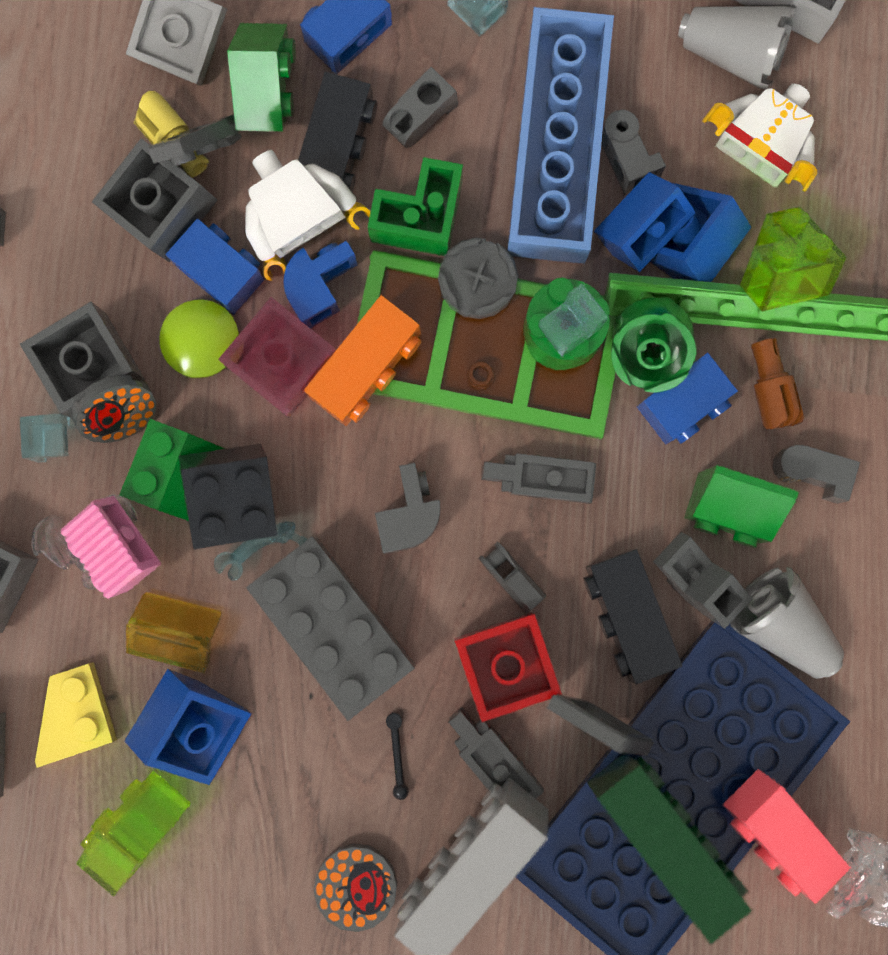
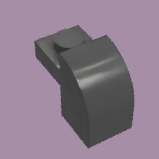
(414, 523)
(701, 582)

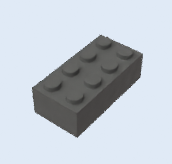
(331, 627)

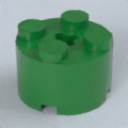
(542, 304)
(633, 354)

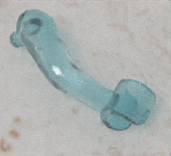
(285, 532)

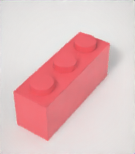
(785, 837)

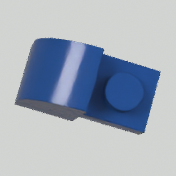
(307, 280)

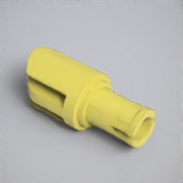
(159, 122)

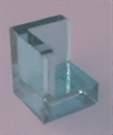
(573, 321)
(44, 436)

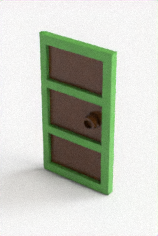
(485, 361)

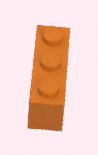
(364, 362)

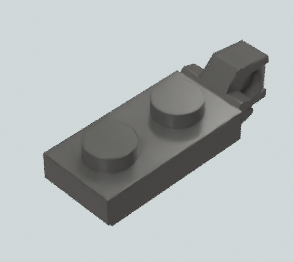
(198, 139)
(543, 477)
(490, 755)

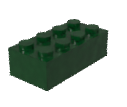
(674, 852)

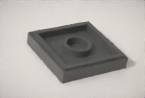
(600, 725)

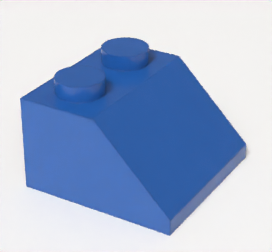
(706, 239)
(186, 728)

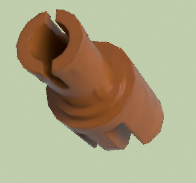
(775, 389)

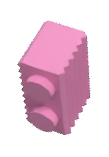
(110, 547)

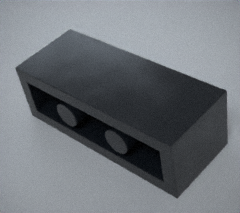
(338, 126)
(632, 617)

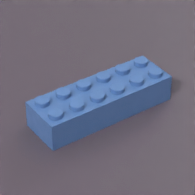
(560, 135)

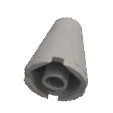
(739, 39)
(789, 624)

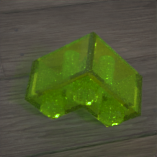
(791, 261)
(128, 835)

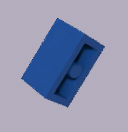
(344, 28)
(645, 221)
(215, 265)
(677, 410)

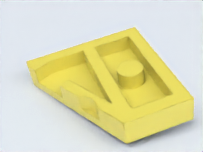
(73, 716)

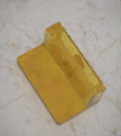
(172, 632)

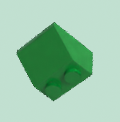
(156, 472)
(739, 505)

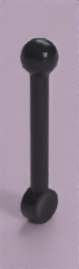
(393, 722)

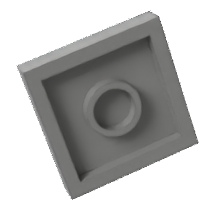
(177, 36)

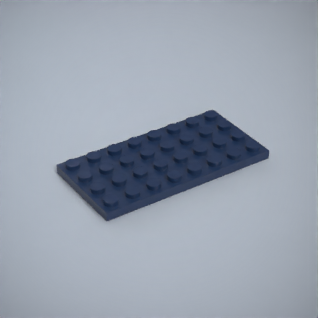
(710, 733)

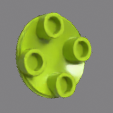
(196, 337)

